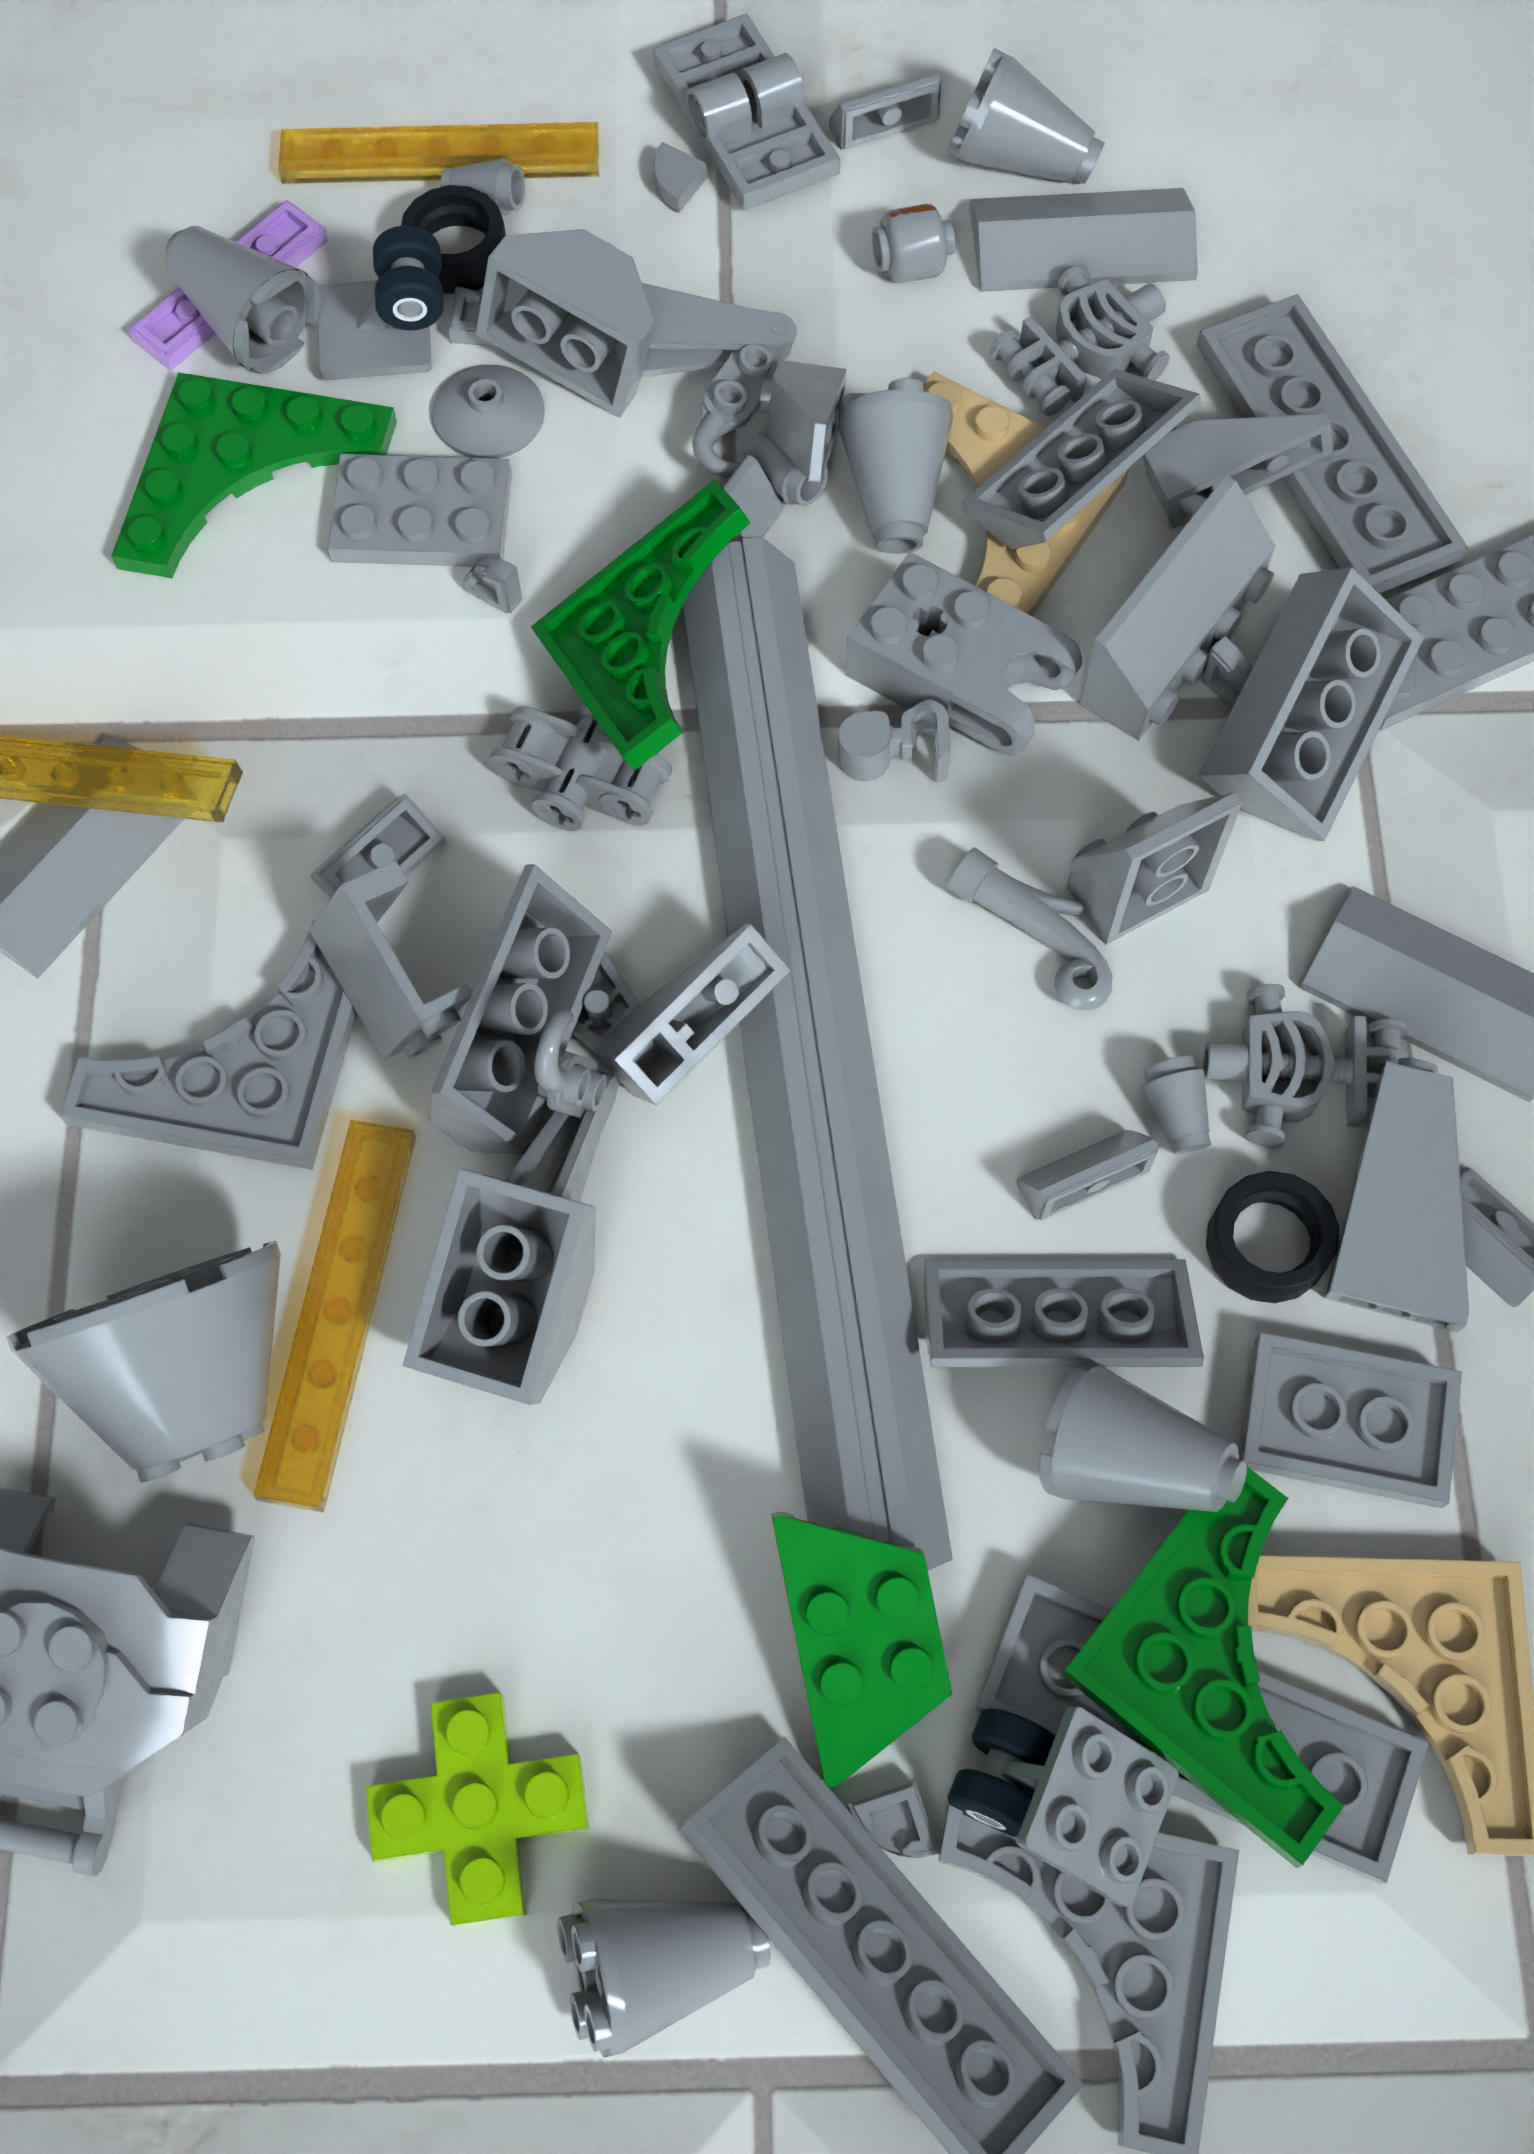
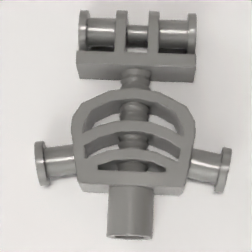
(1109, 336)
(1262, 1057)

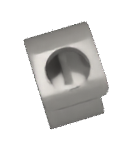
(870, 741)

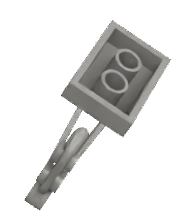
(594, 327)
(510, 1254)

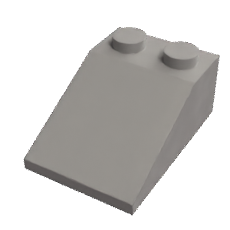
(1152, 865)

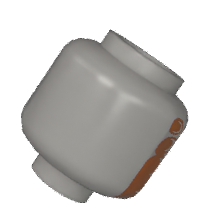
(912, 243)

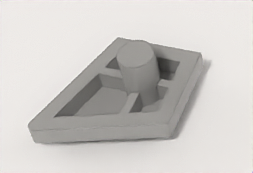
(604, 1005)

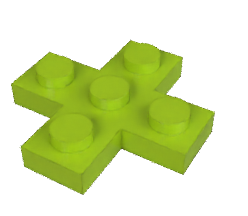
(477, 1809)

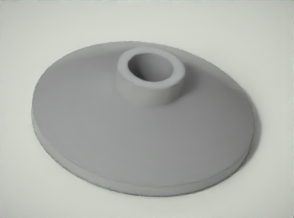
(489, 427)

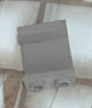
(371, 971)

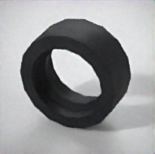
(459, 207)
(1296, 1197)

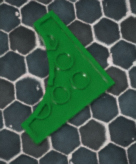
(227, 441)
(620, 622)
(1185, 1676)

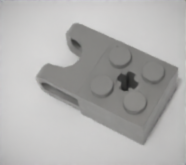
(959, 647)

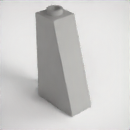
(1404, 1212)

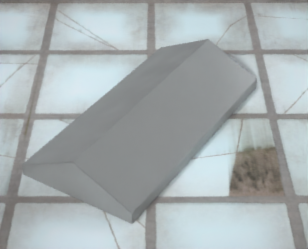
(1113, 234)
(1077, 457)
(65, 871)
(1445, 989)
(1060, 1313)

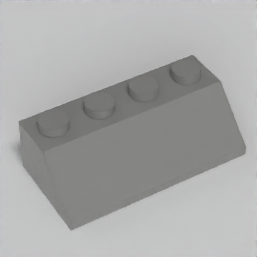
(1179, 613)
(1313, 702)
(533, 970)

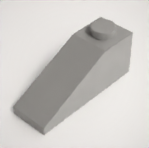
(804, 412)
(1250, 450)
(690, 1015)

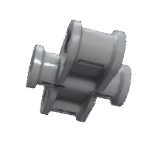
(576, 769)

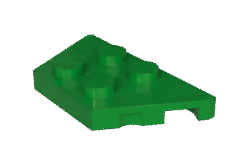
(861, 1638)

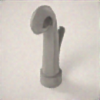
(1039, 916)

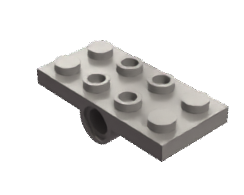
(747, 110)

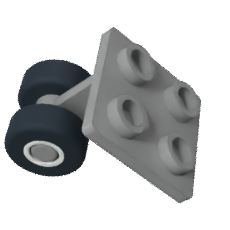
(387, 321)
(1092, 1799)

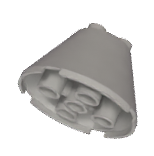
(167, 1361)

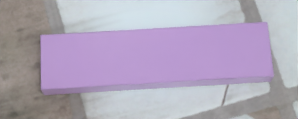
(177, 327)

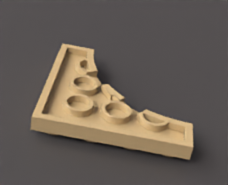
(983, 441)
(1447, 1650)

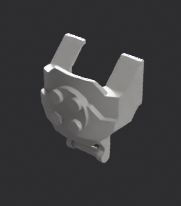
(103, 1670)

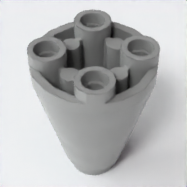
(1023, 126)
(896, 458)
(653, 1964)

